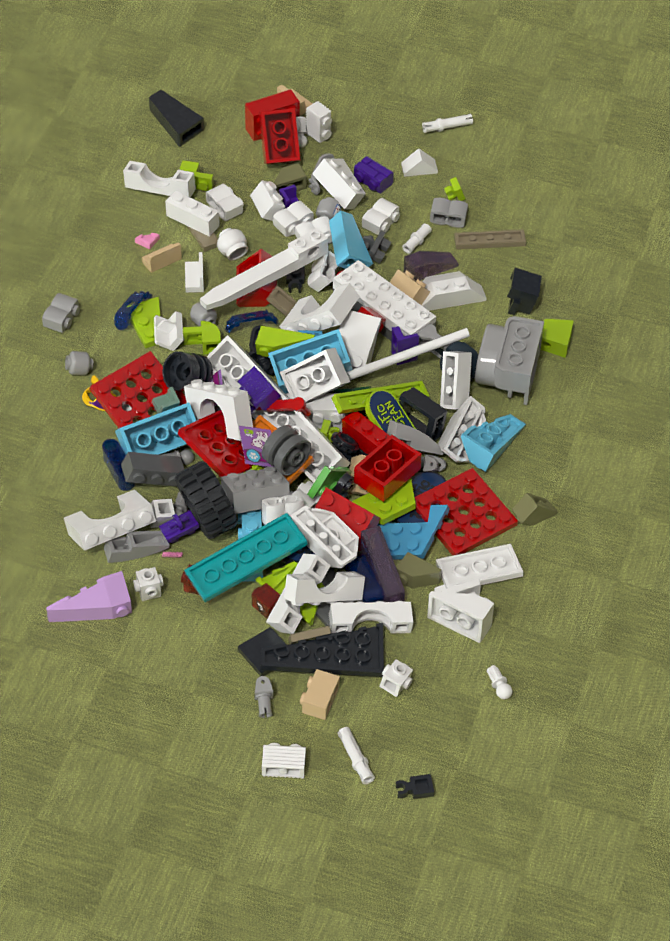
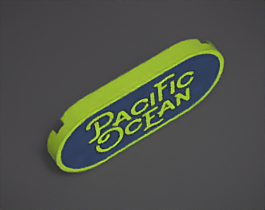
(383, 407)

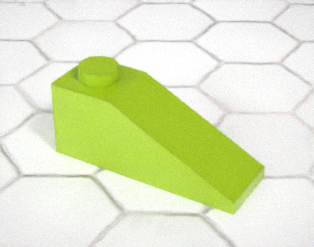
(273, 339)

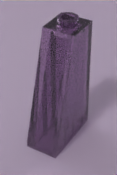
(380, 560)

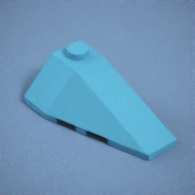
(490, 440)

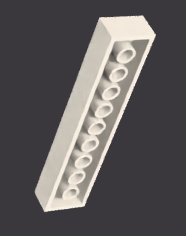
(236, 363)

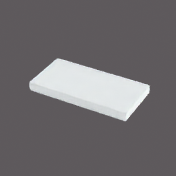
(487, 565)

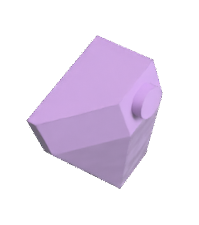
(102, 601)

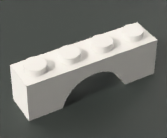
(139, 177)
(344, 588)
(394, 615)
(286, 616)

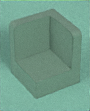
(166, 401)

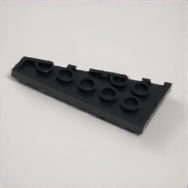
(336, 653)

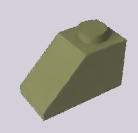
(290, 176)
(533, 509)
(417, 573)

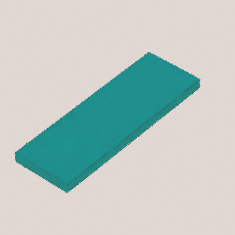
(246, 557)

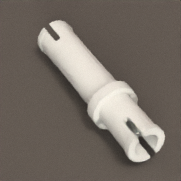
(441, 124)
(359, 762)

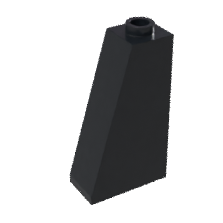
(175, 117)

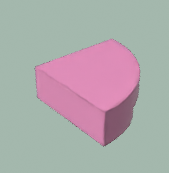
(147, 241)

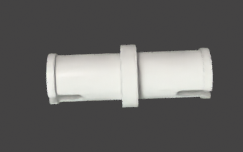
(416, 238)

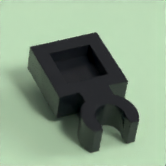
(296, 279)
(419, 786)

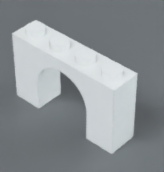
(311, 317)
(231, 401)
(89, 532)

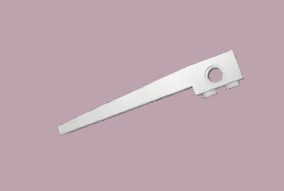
(299, 253)

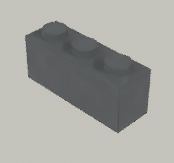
(151, 468)

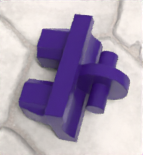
(179, 526)

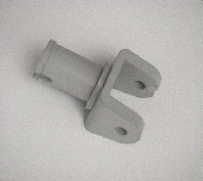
(432, 463)
(263, 694)

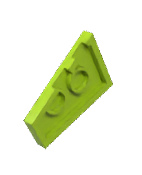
(143, 320)

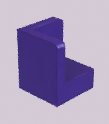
(289, 195)

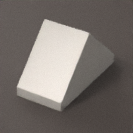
(419, 164)

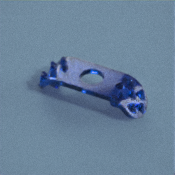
(123, 315)
(235, 320)

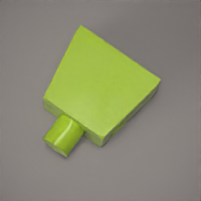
(556, 336)

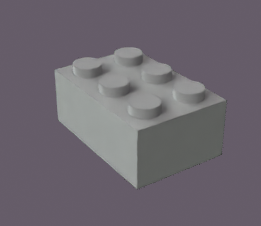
(250, 488)

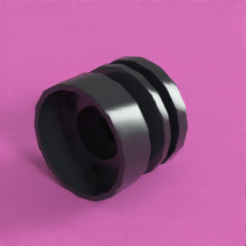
(184, 367)

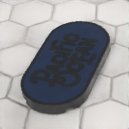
(421, 483)

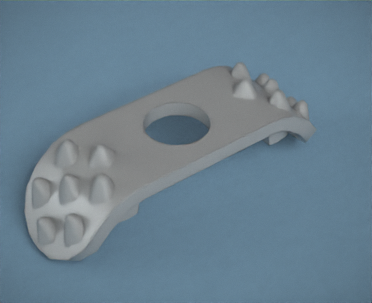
(314, 184)

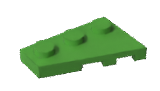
(327, 478)

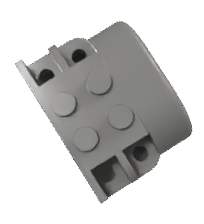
(510, 355)

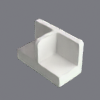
(169, 331)

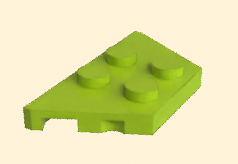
(396, 505)
(277, 581)

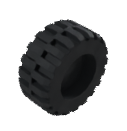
(206, 499)

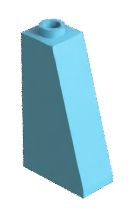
(348, 241)

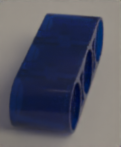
(113, 457)
(372, 590)

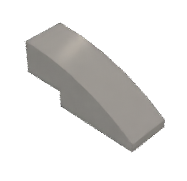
(413, 437)
(135, 546)

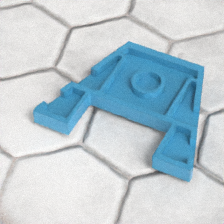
(413, 537)

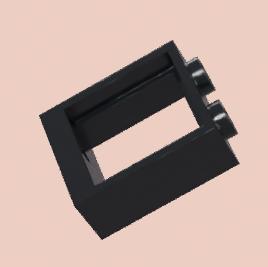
(427, 407)

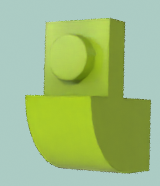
(202, 180)
(206, 334)

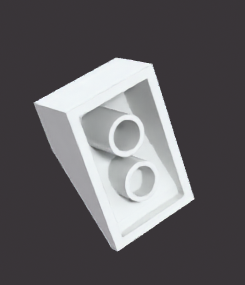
(359, 337)
(315, 375)
(462, 613)

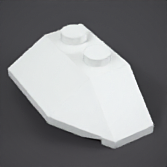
(451, 291)
(468, 415)
(327, 535)

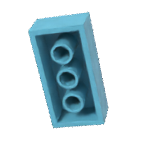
(298, 352)
(156, 433)

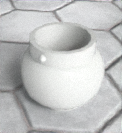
(232, 244)

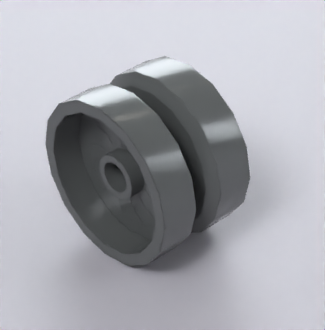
(286, 450)

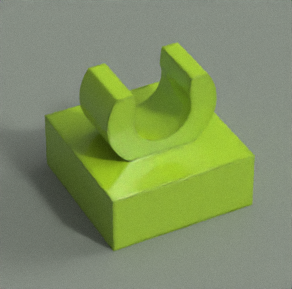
(454, 190)
(327, 430)

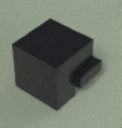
(523, 291)

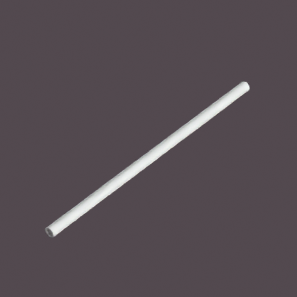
(407, 354)

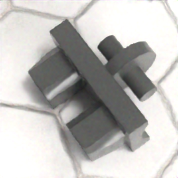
(372, 245)

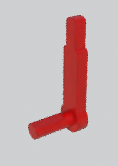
(297, 404)

